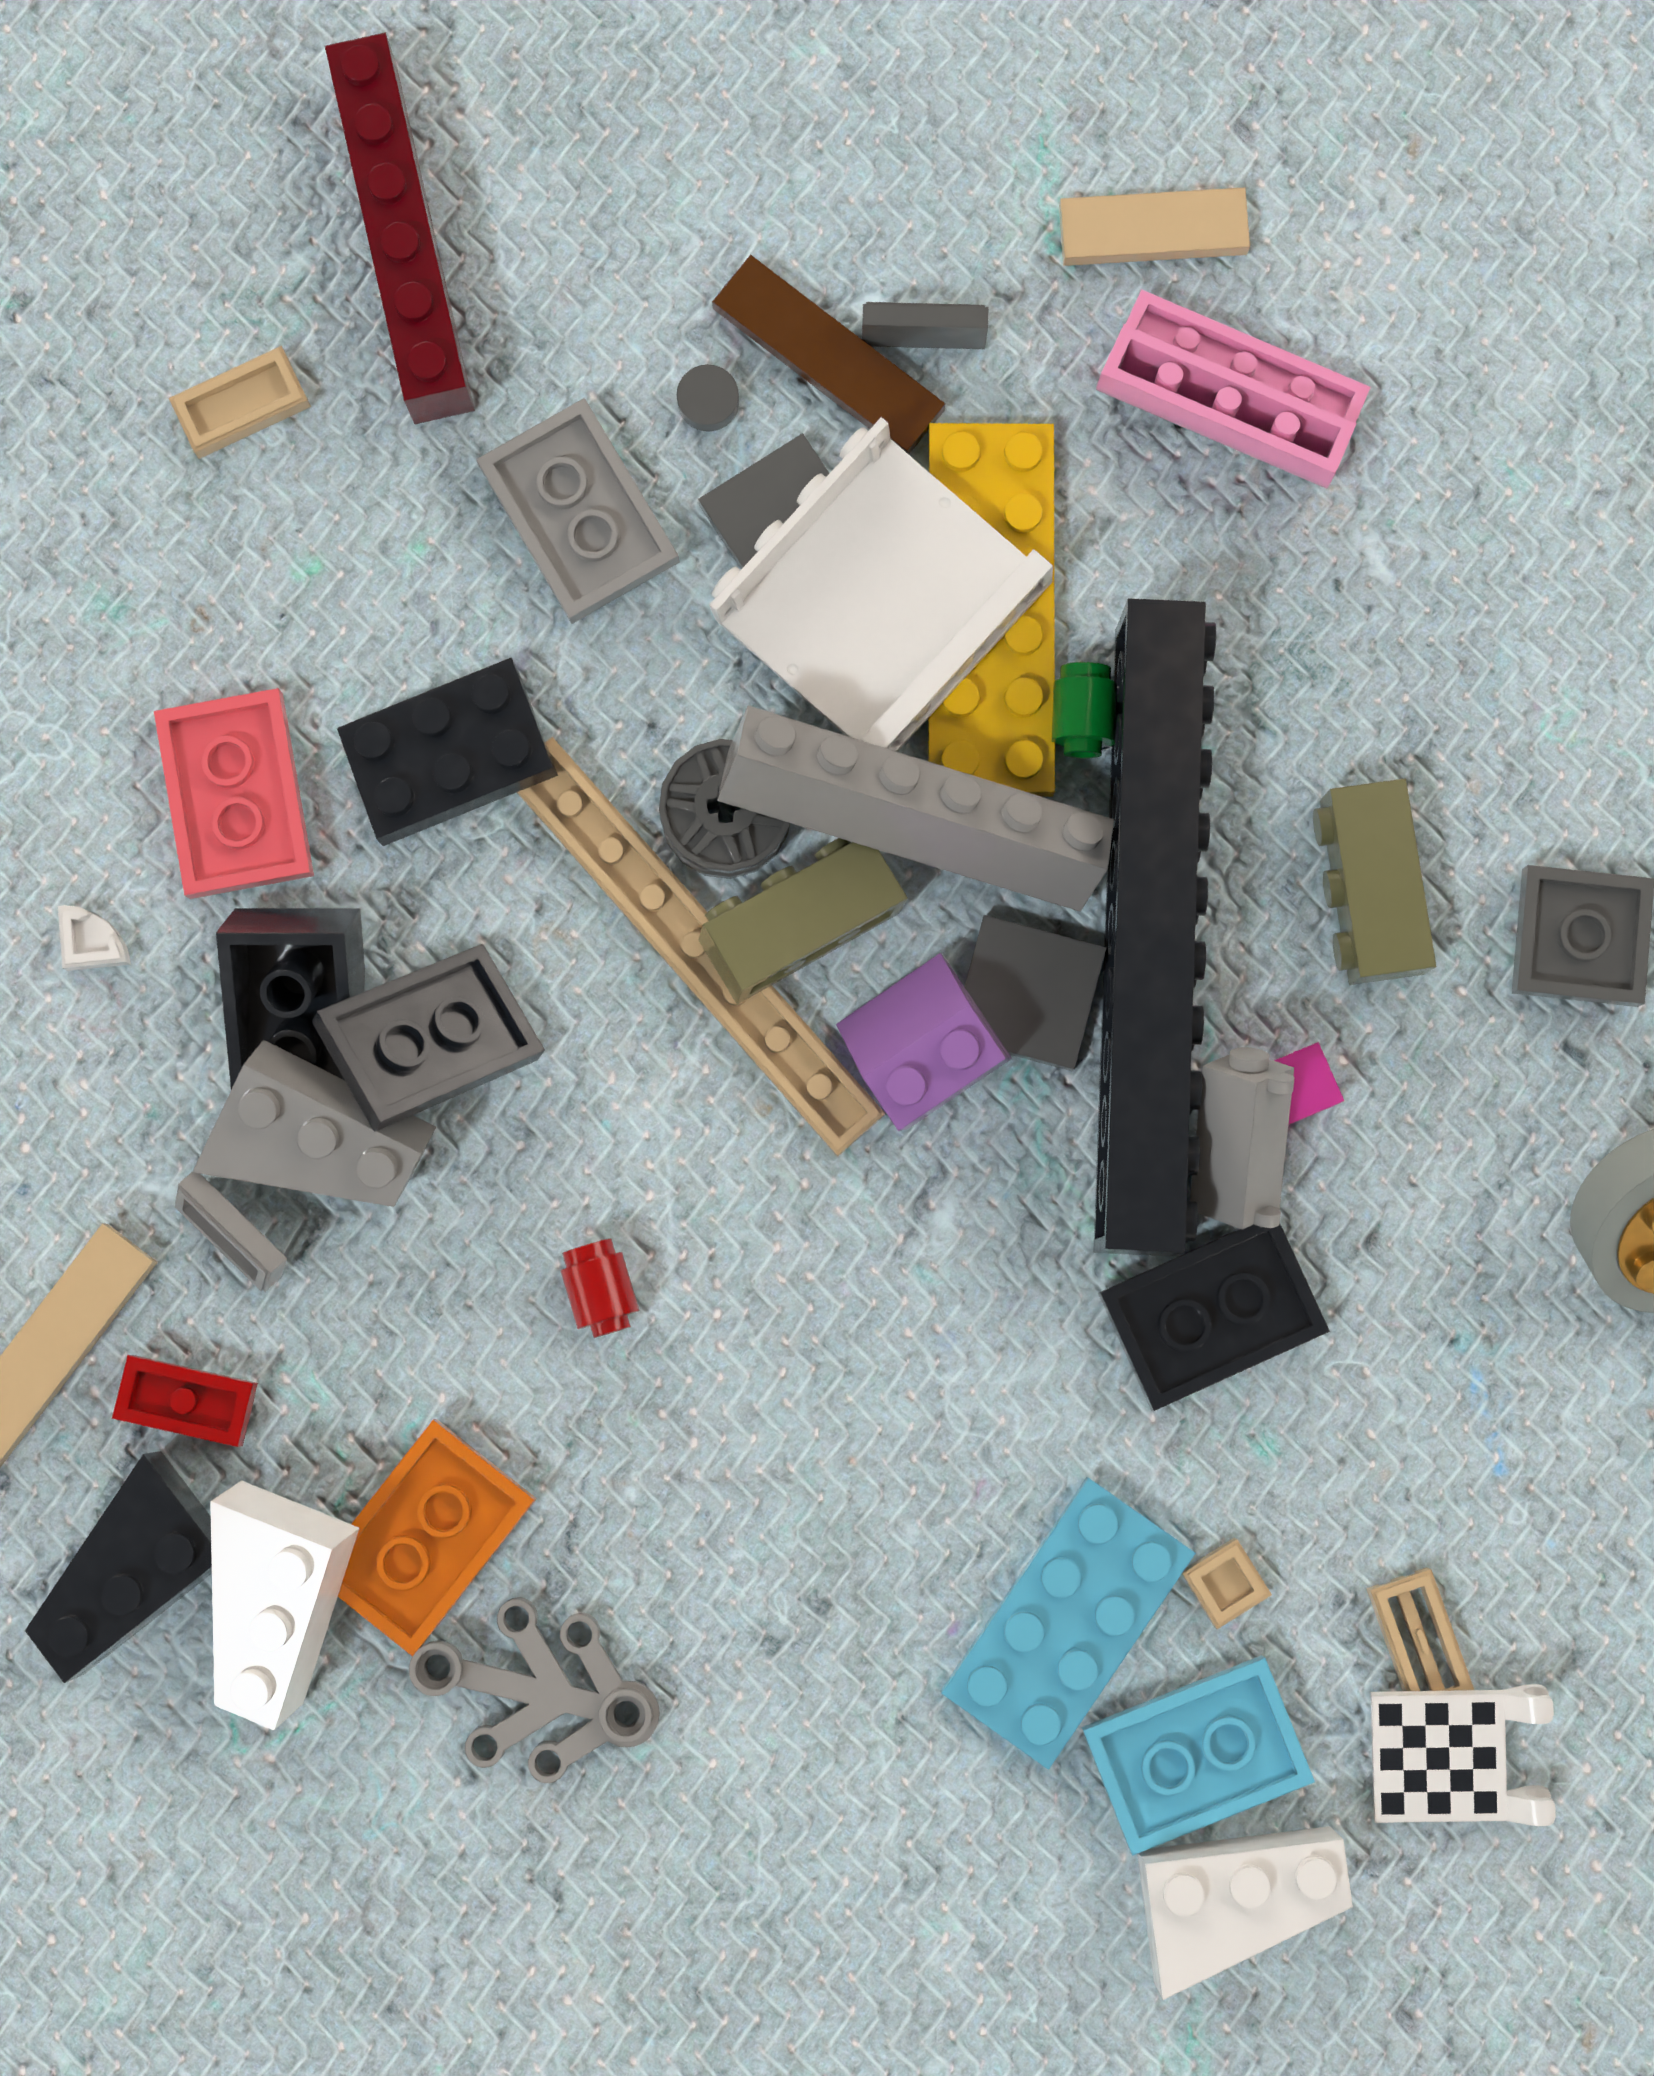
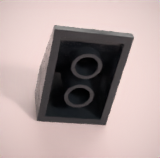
(283, 970)

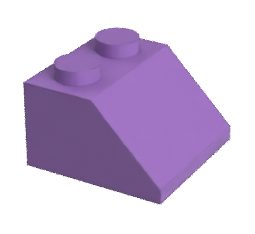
(921, 1043)

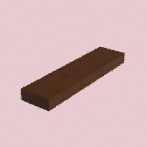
(827, 353)

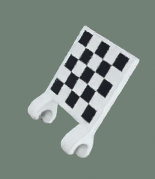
(1446, 1756)

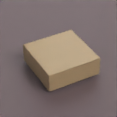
(1226, 1583)

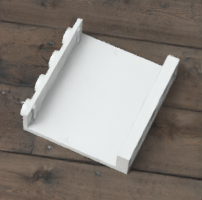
(878, 592)

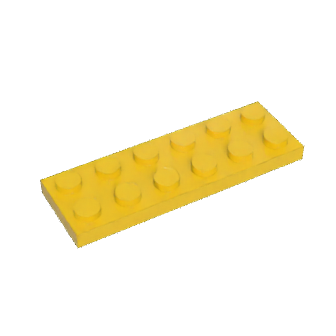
(1003, 709)

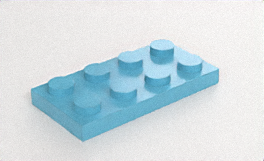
(1067, 1623)

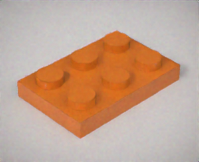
(429, 1535)

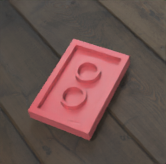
(233, 793)

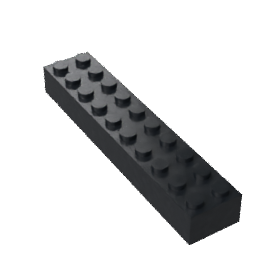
(1151, 930)

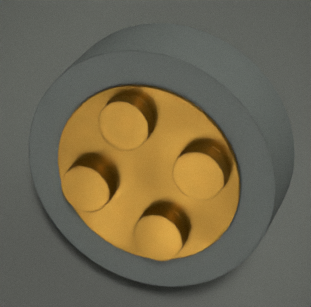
(1616, 1223)

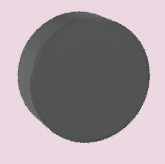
(708, 397)

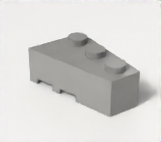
(307, 1133)

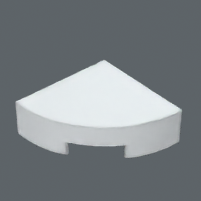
(89, 940)

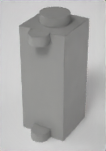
(1243, 1138)

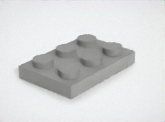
(578, 510)

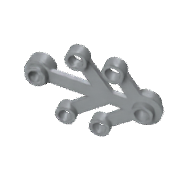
(546, 1694)

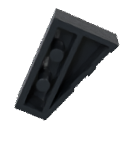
(128, 1571)

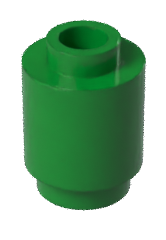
(1084, 709)

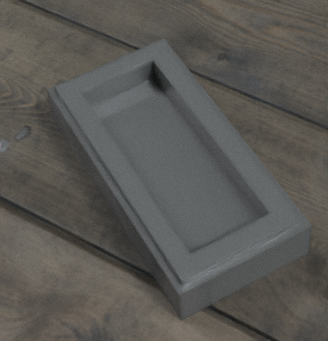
(925, 325)

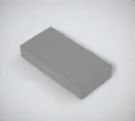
(229, 1231)

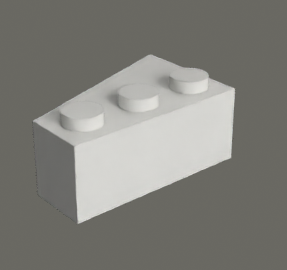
(271, 1598)
(1236, 1898)

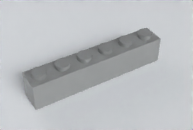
(915, 809)

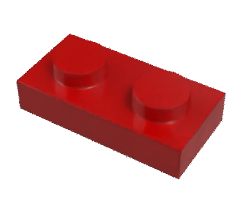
(184, 1400)

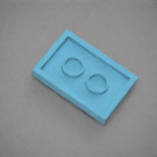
(1197, 1755)

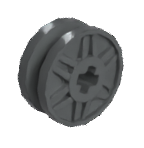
(696, 835)

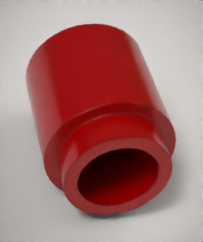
(599, 1287)

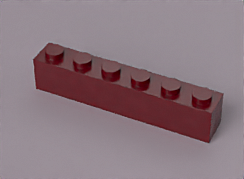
(399, 228)

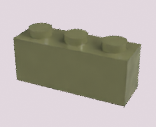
(1374, 882)
(800, 917)

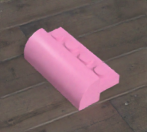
(1233, 388)

